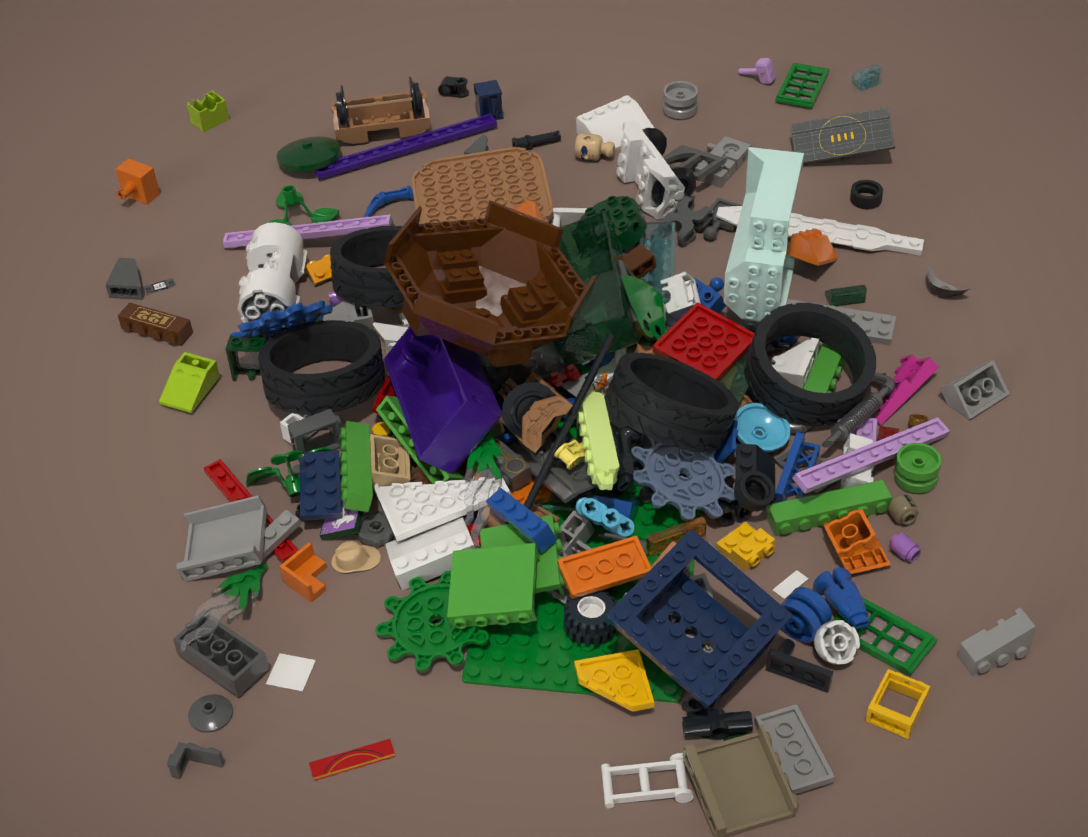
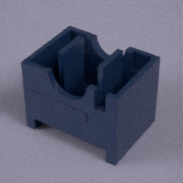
(488, 99)

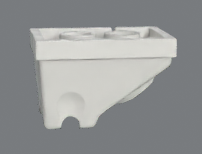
(797, 362)

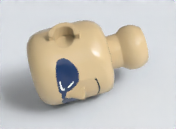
(592, 146)

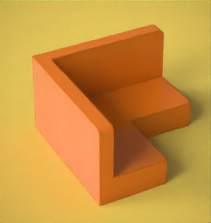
(300, 573)

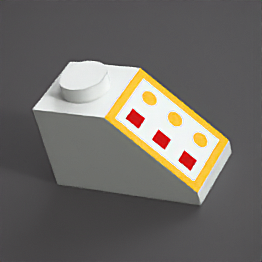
(388, 334)

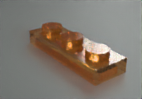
(660, 540)

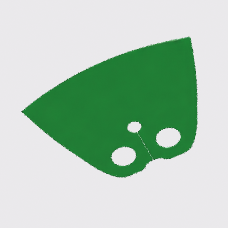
(643, 301)

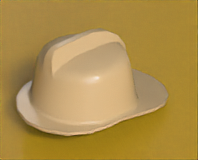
(354, 557)

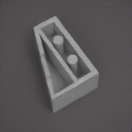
(999, 645)

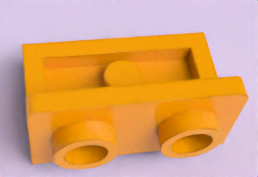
(319, 270)

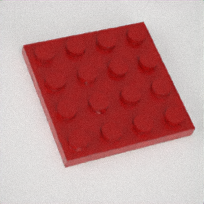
(705, 341)

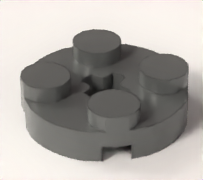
(377, 537)

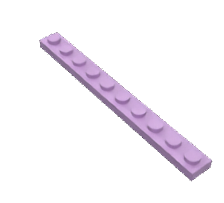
(315, 230)
(868, 455)

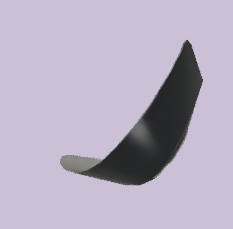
(936, 285)

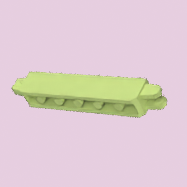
(598, 440)

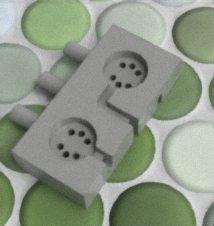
(735, 153)

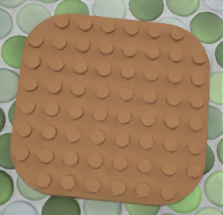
(464, 184)

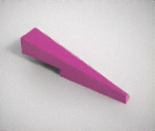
(908, 379)

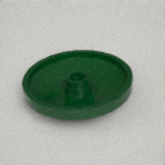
(309, 154)

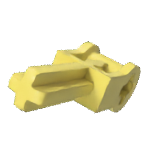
(571, 454)

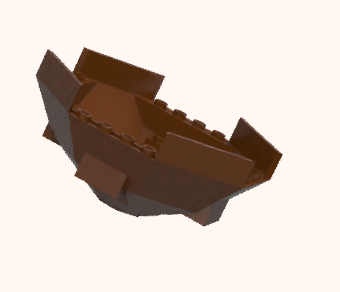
(487, 282)

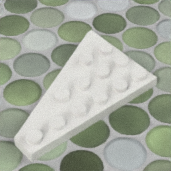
(420, 507)

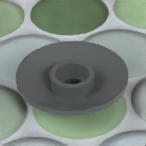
(213, 719)

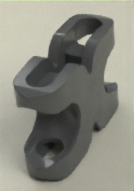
(688, 220)

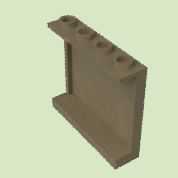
(740, 783)

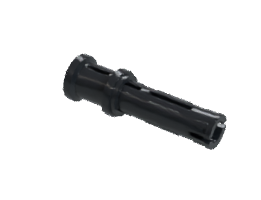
(530, 141)

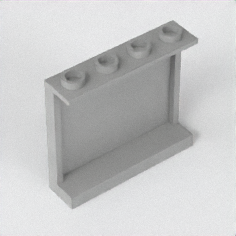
(224, 538)

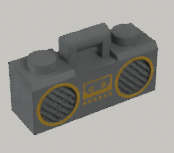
(515, 470)

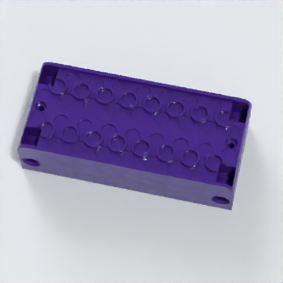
(441, 397)

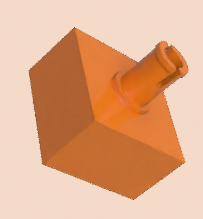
(137, 181)

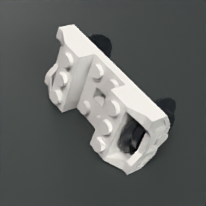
(643, 162)

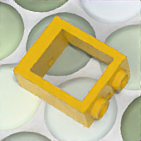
(892, 720)

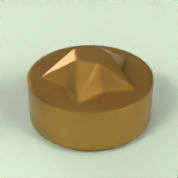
(917, 419)

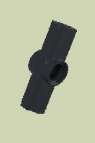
(717, 724)

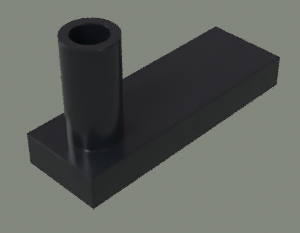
(796, 669)

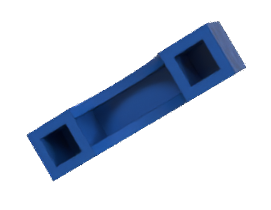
(531, 526)

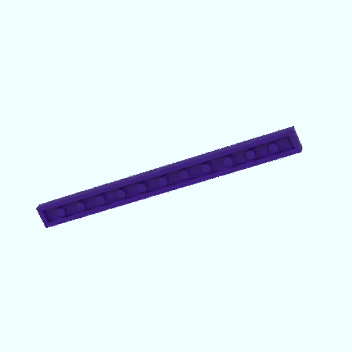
(407, 145)

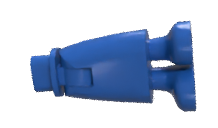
(843, 596)

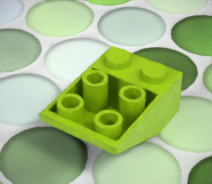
(189, 382)

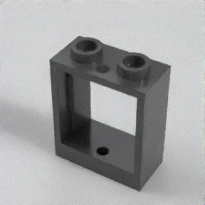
(313, 424)

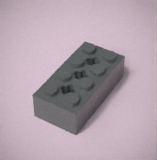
(225, 657)

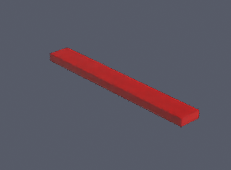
(235, 491)

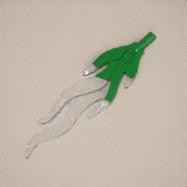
(479, 487)
(225, 602)

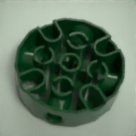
(625, 218)

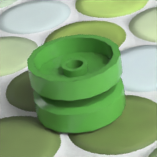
(917, 467)

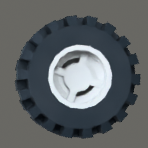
(586, 618)

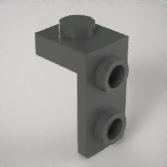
(184, 752)

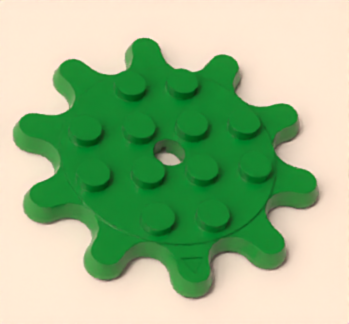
(414, 627)

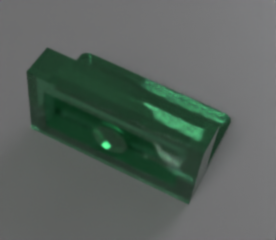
(846, 295)

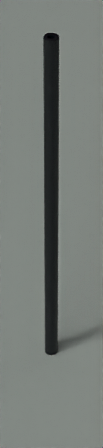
(569, 421)

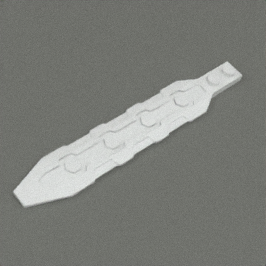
(840, 233)

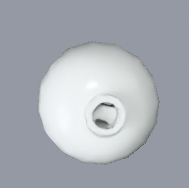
(836, 642)

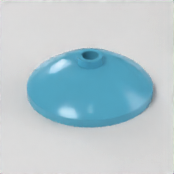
(761, 427)

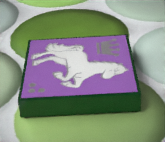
(343, 526)

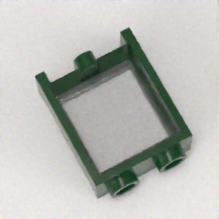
(243, 355)

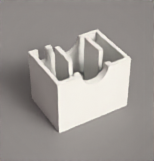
(683, 294)

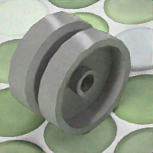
(680, 100)

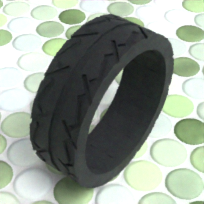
(350, 269)
(830, 328)
(327, 390)
(651, 396)

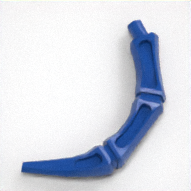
(387, 197)

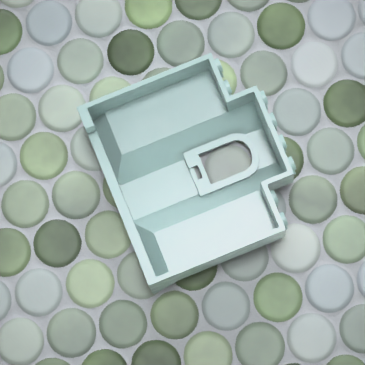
(758, 265)

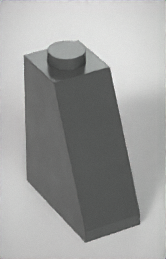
(125, 280)

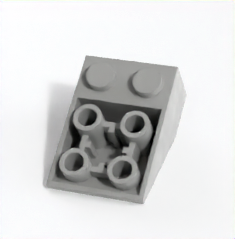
(351, 312)

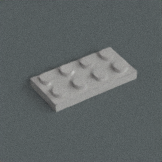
(797, 749)

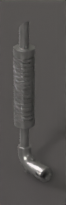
(861, 411)

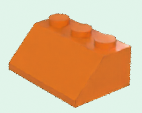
(811, 247)

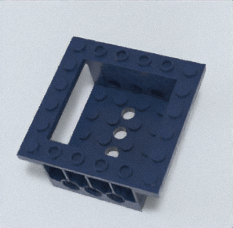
(669, 591)

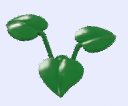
(290, 197)
(293, 481)

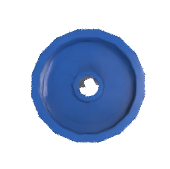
(808, 614)

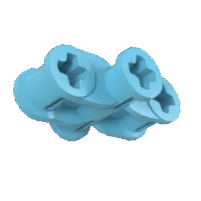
(608, 518)

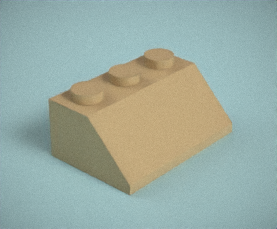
(388, 461)

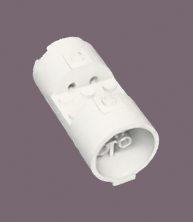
(275, 265)

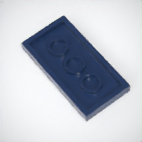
(320, 485)

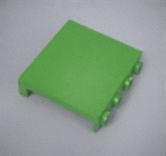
(547, 571)
(493, 586)

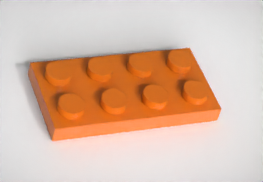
(604, 567)

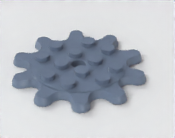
(695, 492)

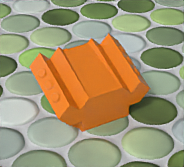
(856, 543)

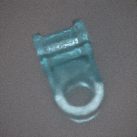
(867, 77)

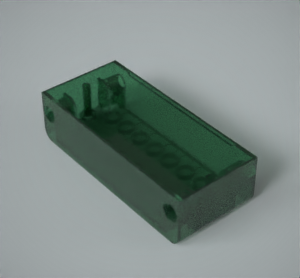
(594, 250)

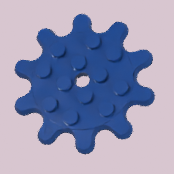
(276, 322)

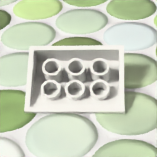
(609, 120)
(428, 552)

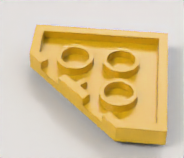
(617, 678)

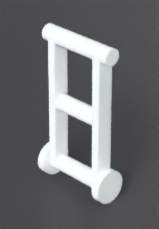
(681, 794)

